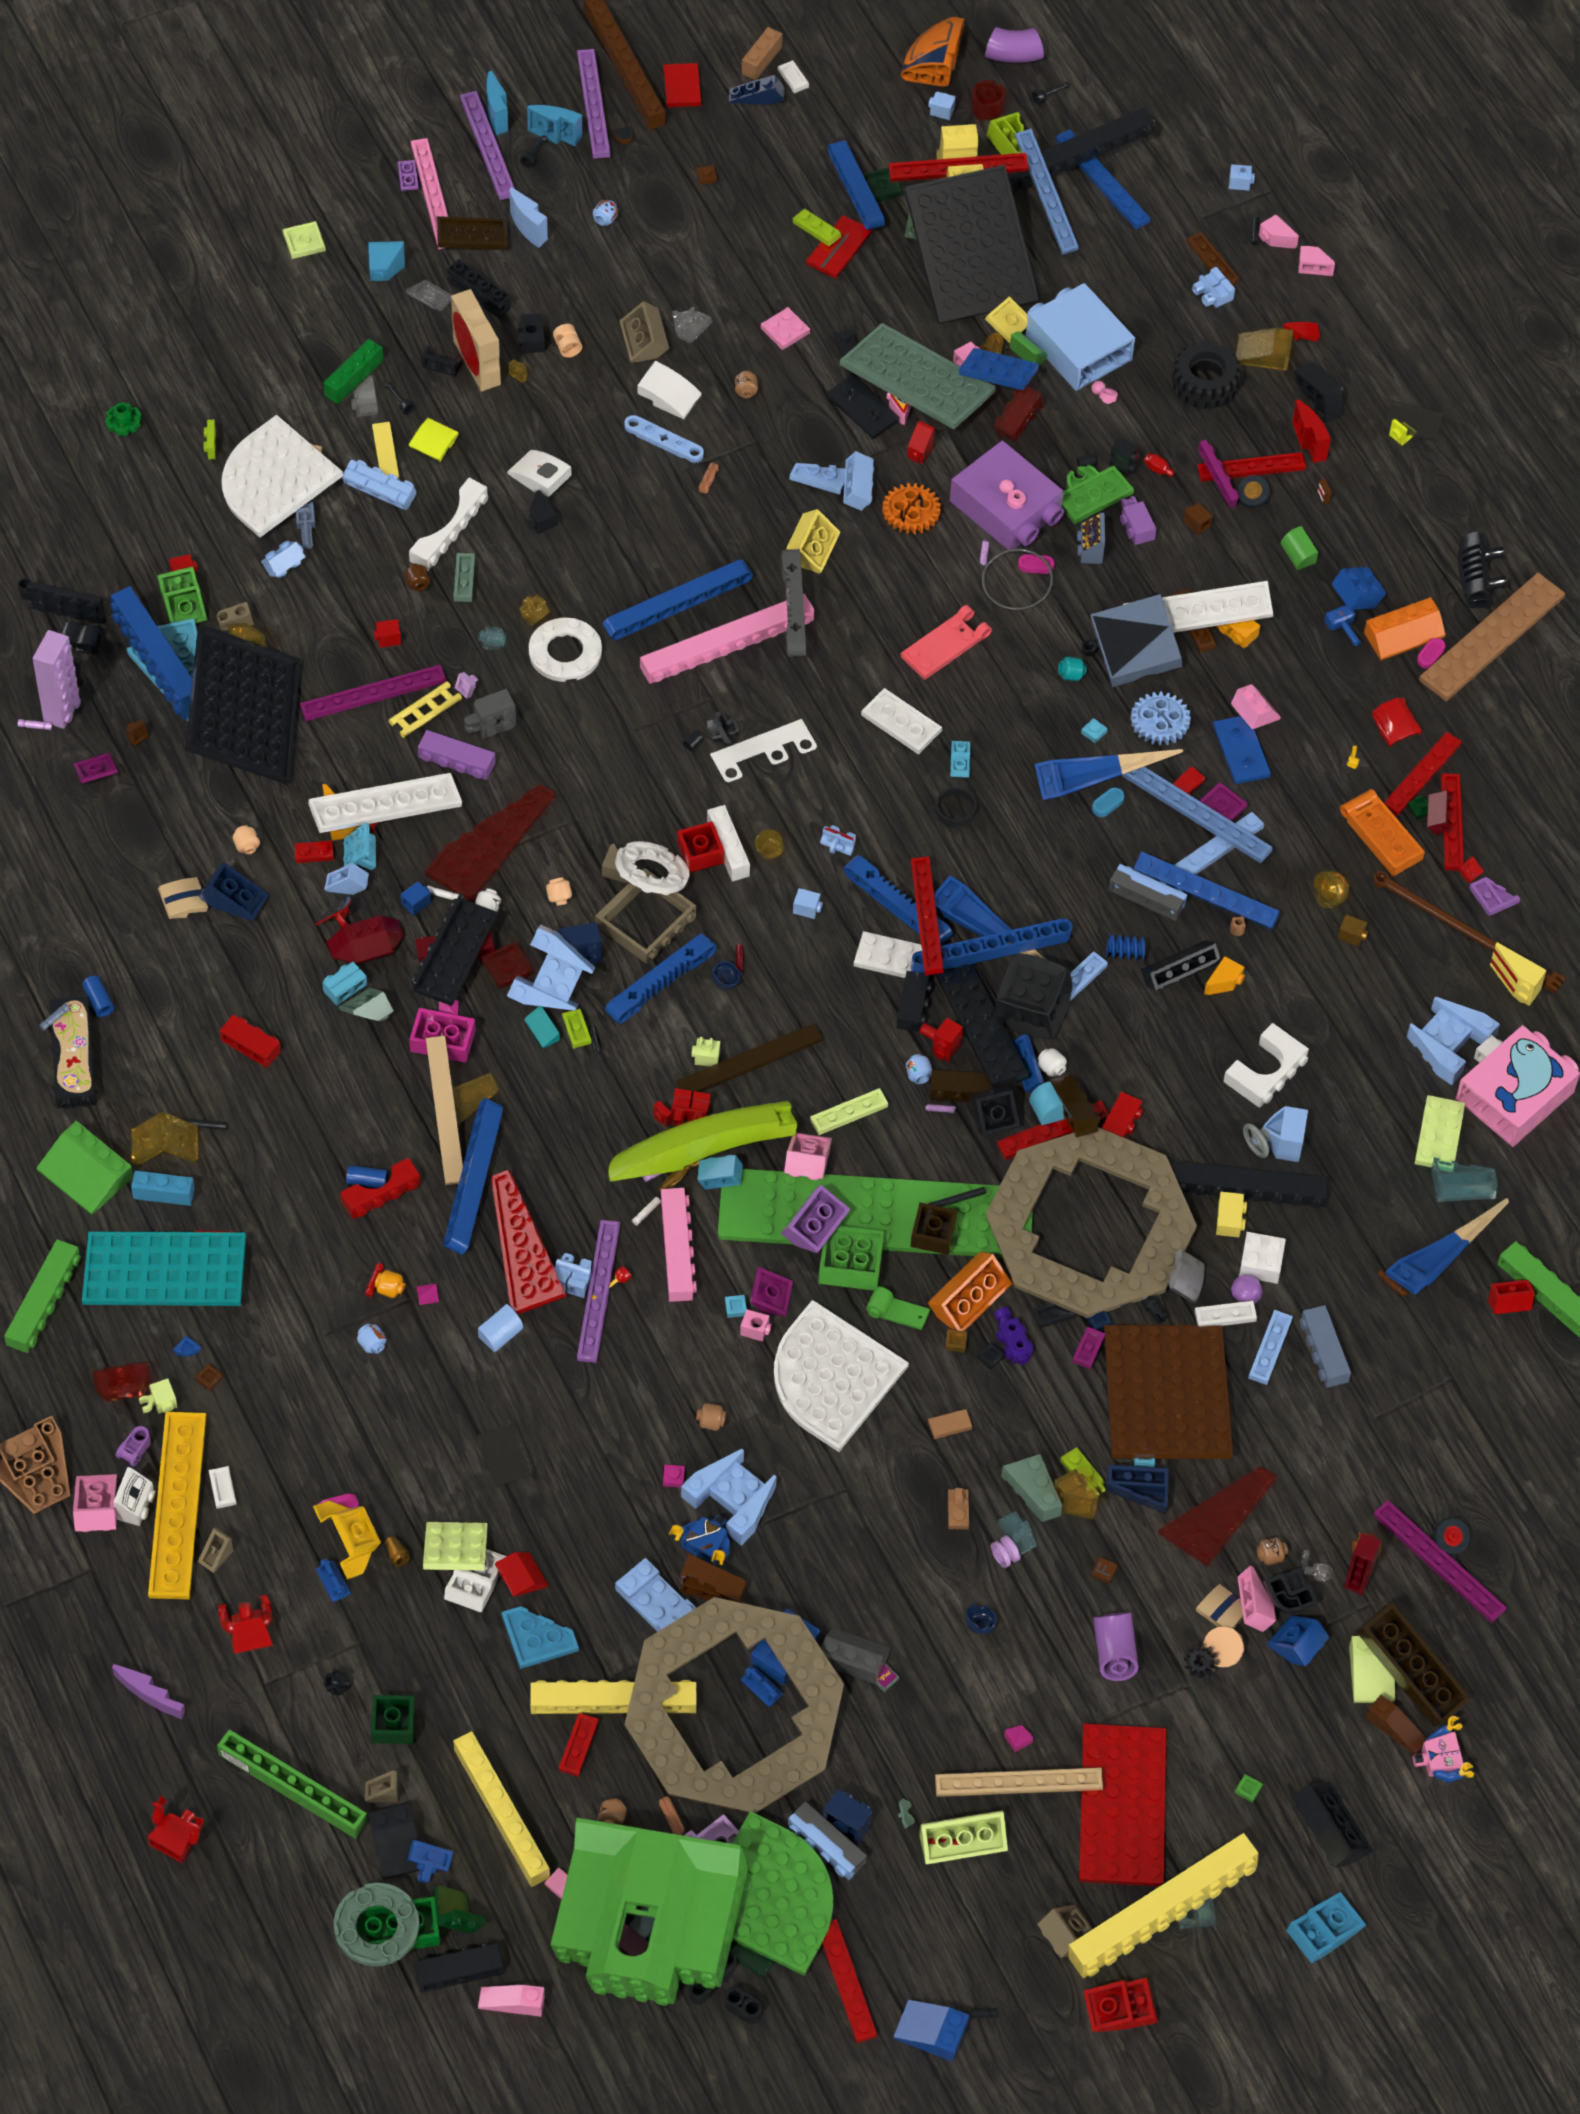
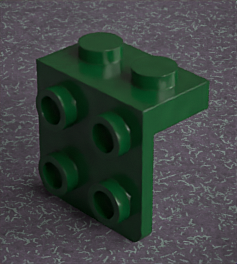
(454, 1911)

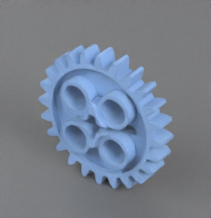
(1171, 718)

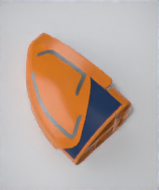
(934, 53)

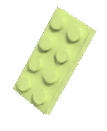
(1439, 1130)

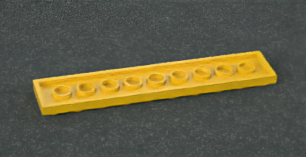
(177, 1505)

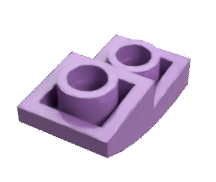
(407, 175)

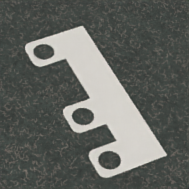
(762, 743)

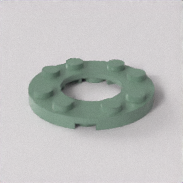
(369, 1896)

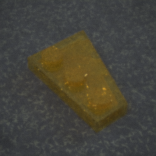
(470, 1094)

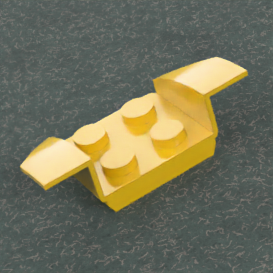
(355, 1531)

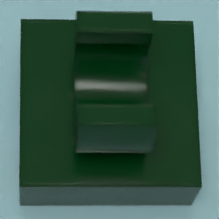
(1419, 807)

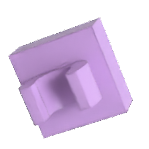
(466, 684)

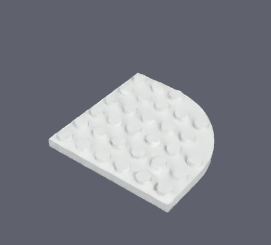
(274, 475)
(832, 1375)

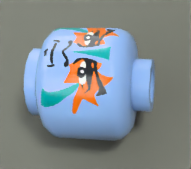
(918, 1069)

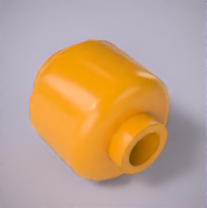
(389, 1284)

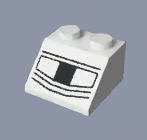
(133, 1498)

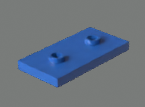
(1241, 750)

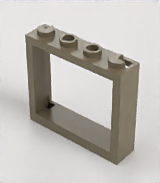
(625, 896)

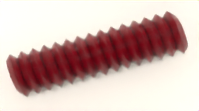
(739, 957)

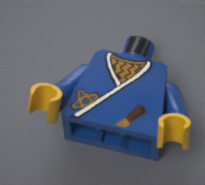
(704, 1539)

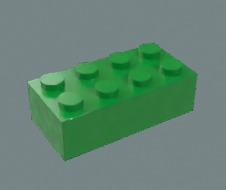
(380, 1924)

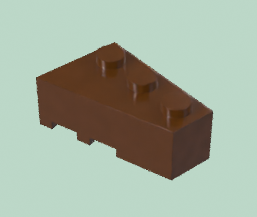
(709, 1581)

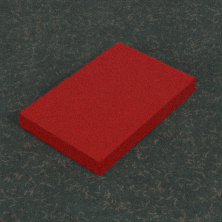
(682, 85)

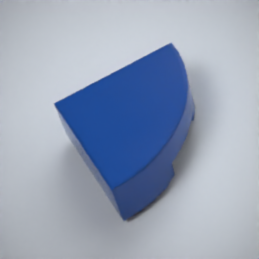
(187, 1347)

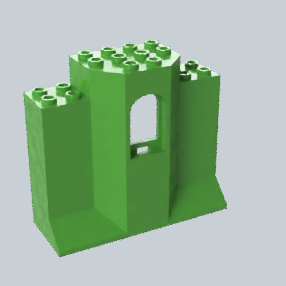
(689, 1890)

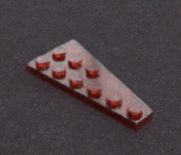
(1212, 1523)

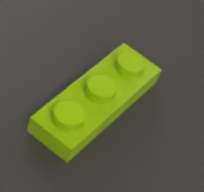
(816, 227)

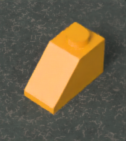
(1225, 977)

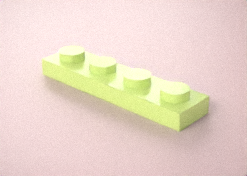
(849, 1111)

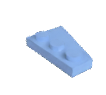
(828, 479)

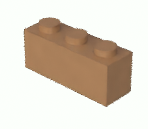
(762, 53)

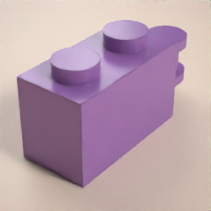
(1137, 521)

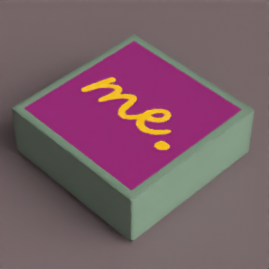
(886, 1678)

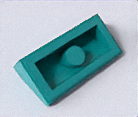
(542, 1027)

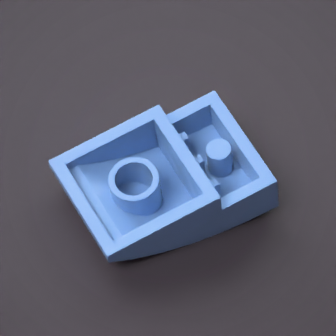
(527, 218)

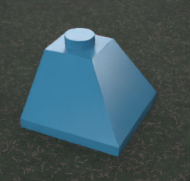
(385, 259)

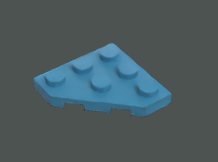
(537, 1637)

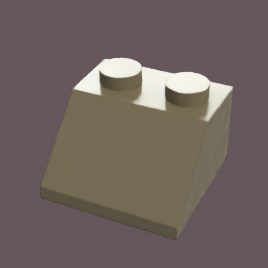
(1063, 1927)

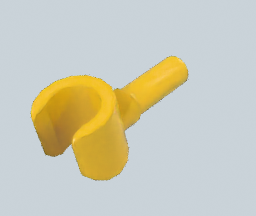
(1353, 761)

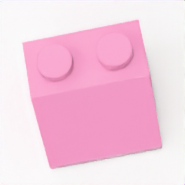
(1254, 707)

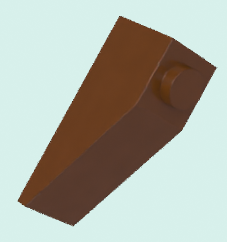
(1395, 1724)

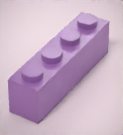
(456, 755)

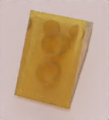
(1265, 348)

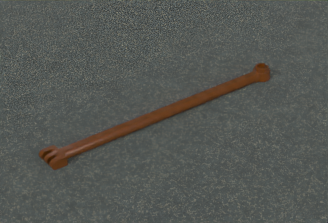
(1552, 981)

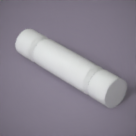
(442, 893)
(646, 1211)

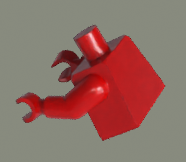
(249, 1626)
(174, 1834)

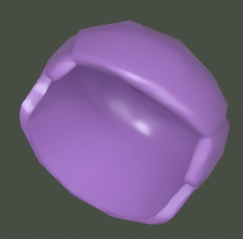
(1246, 1289)

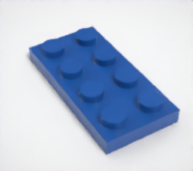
(998, 369)

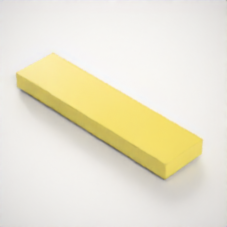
(385, 448)

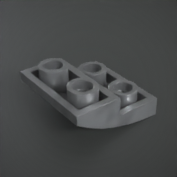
(1187, 1277)

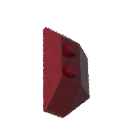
(366, 940)

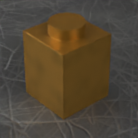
(1353, 930)

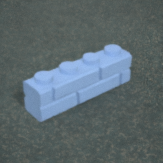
(379, 484)

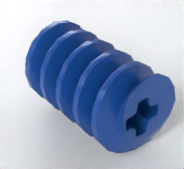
(1125, 947)

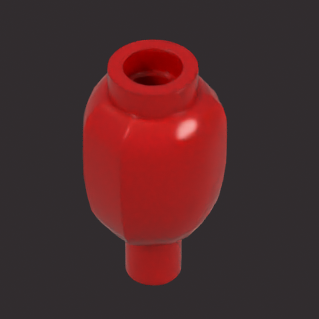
(1158, 464)

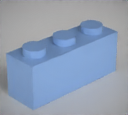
(858, 481)

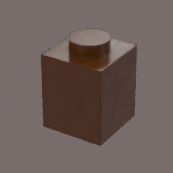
(1197, 518)

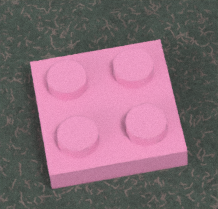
(785, 328)

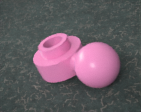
(1106, 394)
(1007, 487)

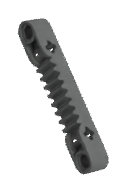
(795, 609)

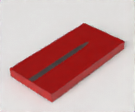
(835, 257)

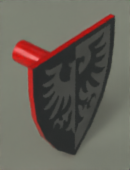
(338, 911)

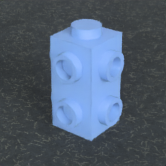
(285, 557)

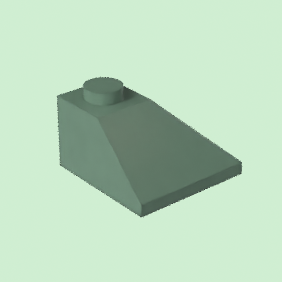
(369, 1004)

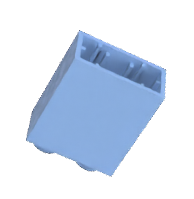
(1080, 336)

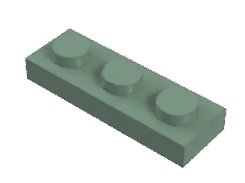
(464, 577)

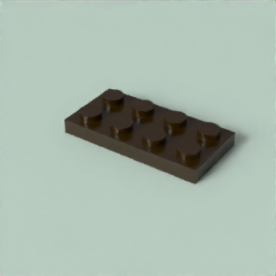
(472, 233)

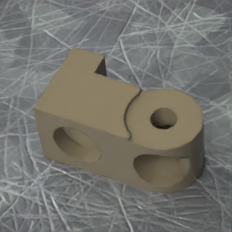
(235, 614)

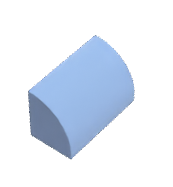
(500, 1328)

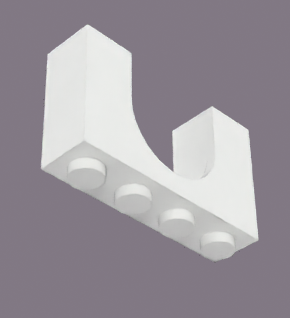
(1259, 1087)

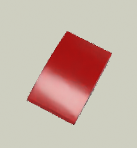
(1311, 432)
(1120, 2005)

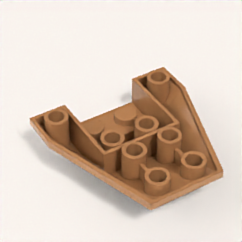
(35, 1466)

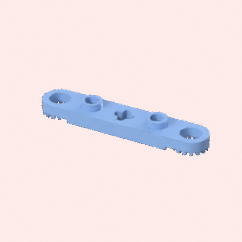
(674, 443)

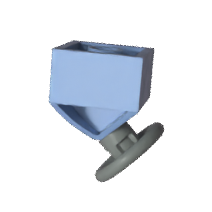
(1282, 1132)

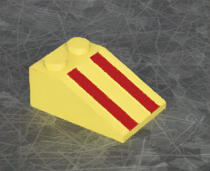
(1518, 974)

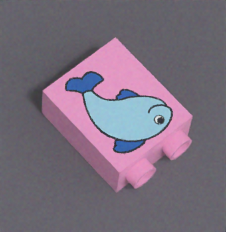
(1518, 1085)

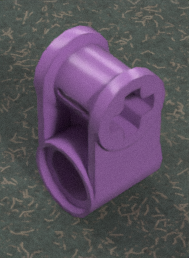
(132, 1449)

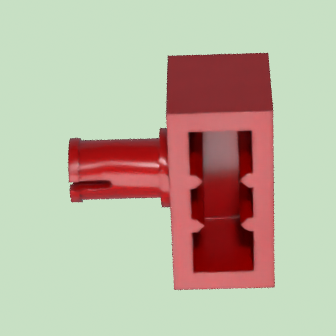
(946, 1039)

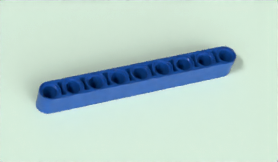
(677, 599)
(1000, 944)
(473, 1176)

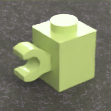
(706, 1052)
(161, 1396)

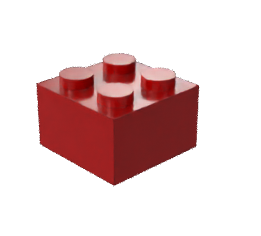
(700, 846)

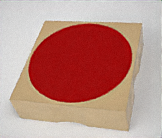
(475, 340)

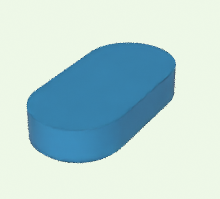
(1108, 802)

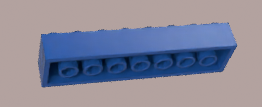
(153, 649)

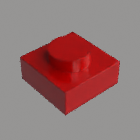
(1470, 869)
(662, 1113)

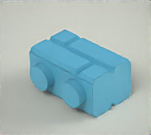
(344, 983)

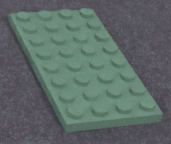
(917, 376)

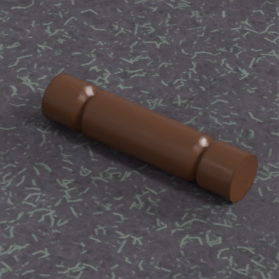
(1398, 1288)

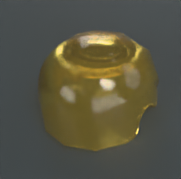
(769, 844)

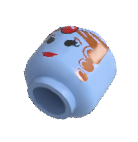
(605, 212)
(371, 1338)

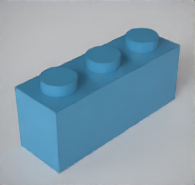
(163, 1188)

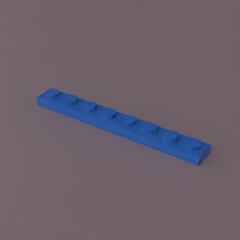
(1110, 188)

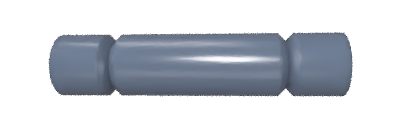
(55, 1016)

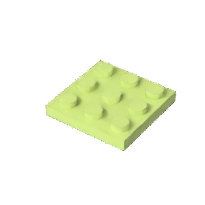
(455, 1546)

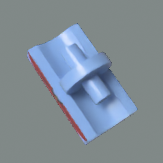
(838, 841)

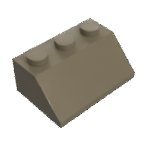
(644, 333)

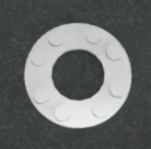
(565, 670)
(635, 851)

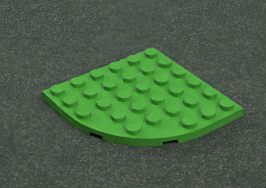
(784, 1896)

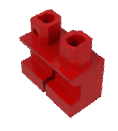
(682, 1103)

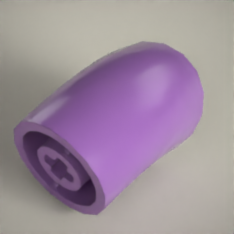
(1014, 46)
(1116, 1645)

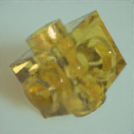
(534, 609)

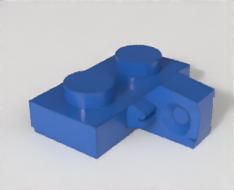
(428, 1859)

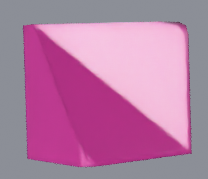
(1018, 1737)

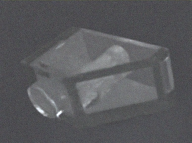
(365, 399)

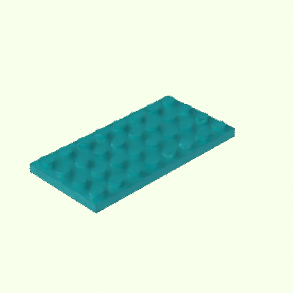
(164, 1268)

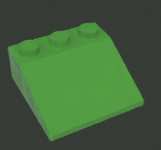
(852, 1258)

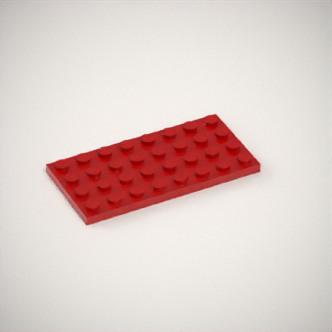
(1127, 1817)

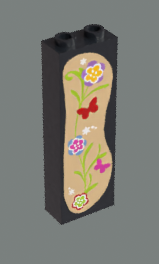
(73, 1054)

